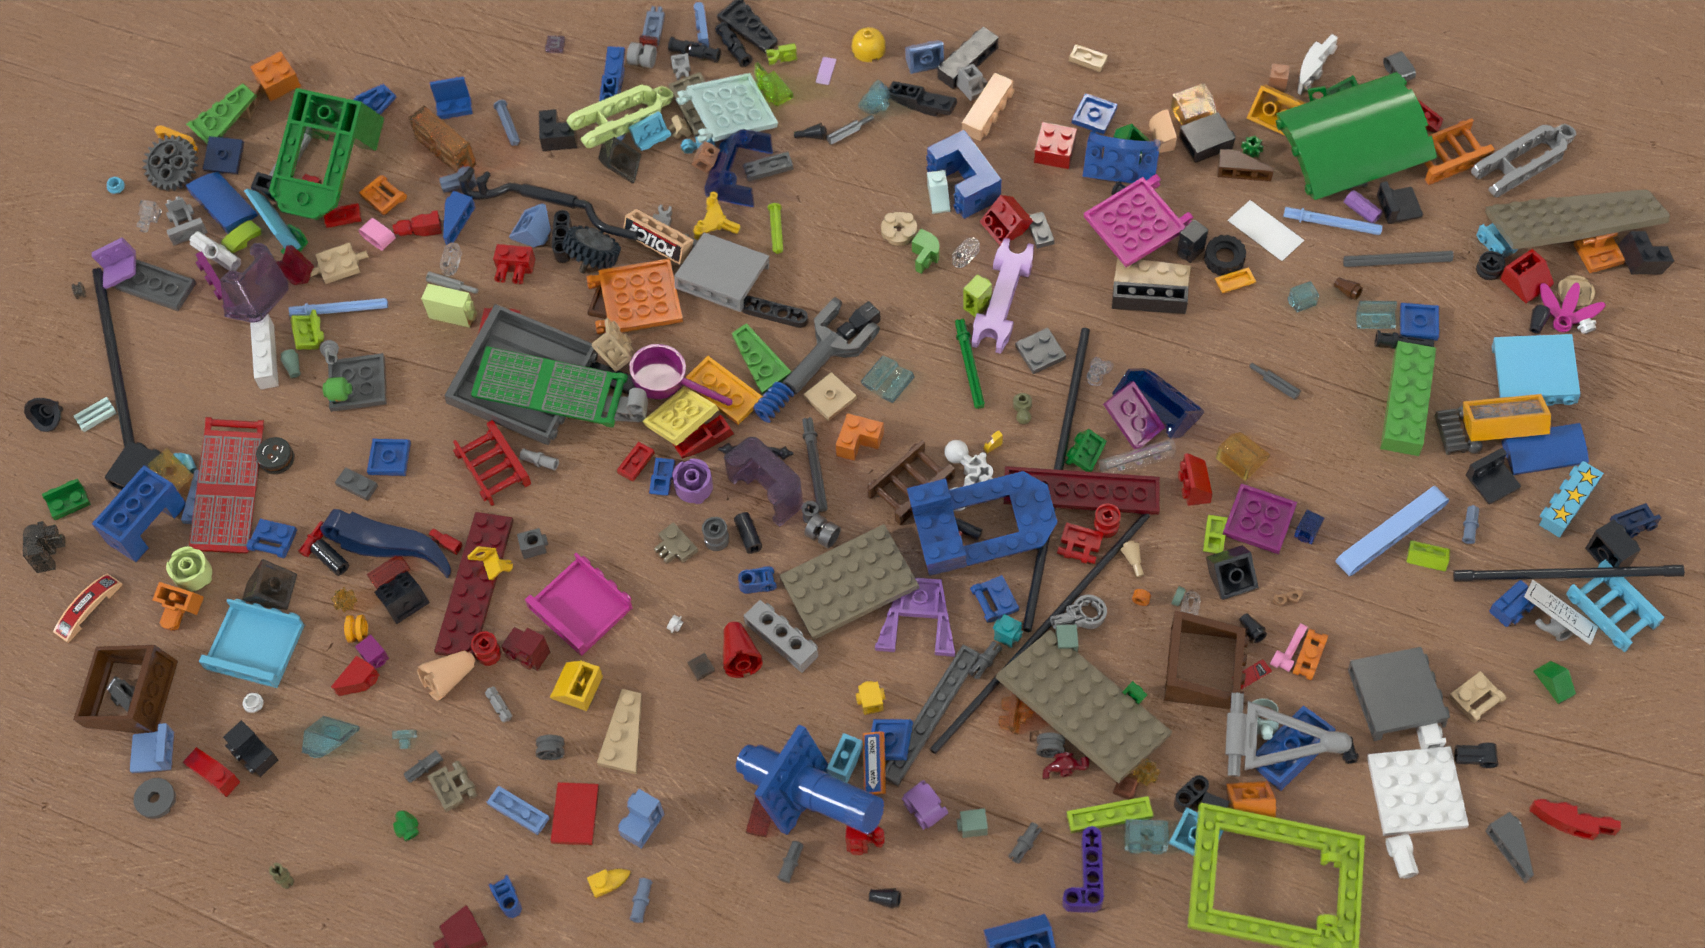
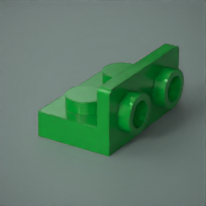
(1086, 450)
(66, 499)

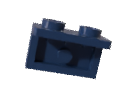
(1637, 520)

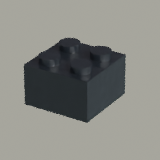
(1613, 544)

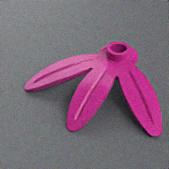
(1570, 301)

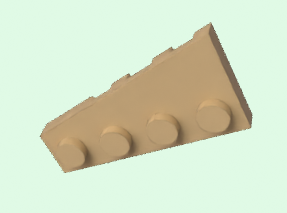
(622, 737)

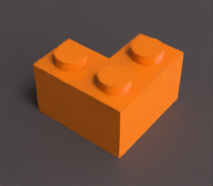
(858, 432)

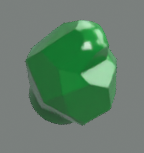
(405, 825)

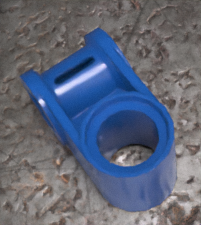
(758, 579)
(504, 894)

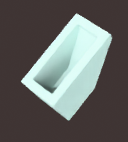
(938, 191)

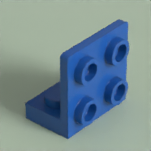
(451, 97)

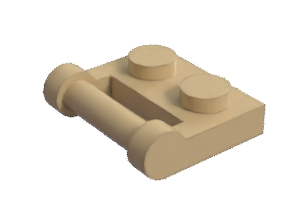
(1473, 691)

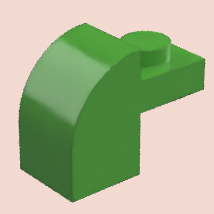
(927, 248)

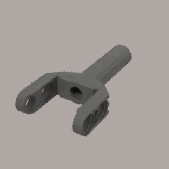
(828, 345)

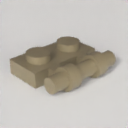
(446, 789)

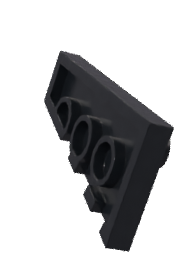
(748, 25)

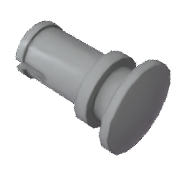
(329, 350)

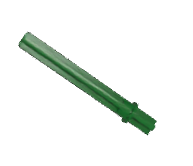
(963, 337)

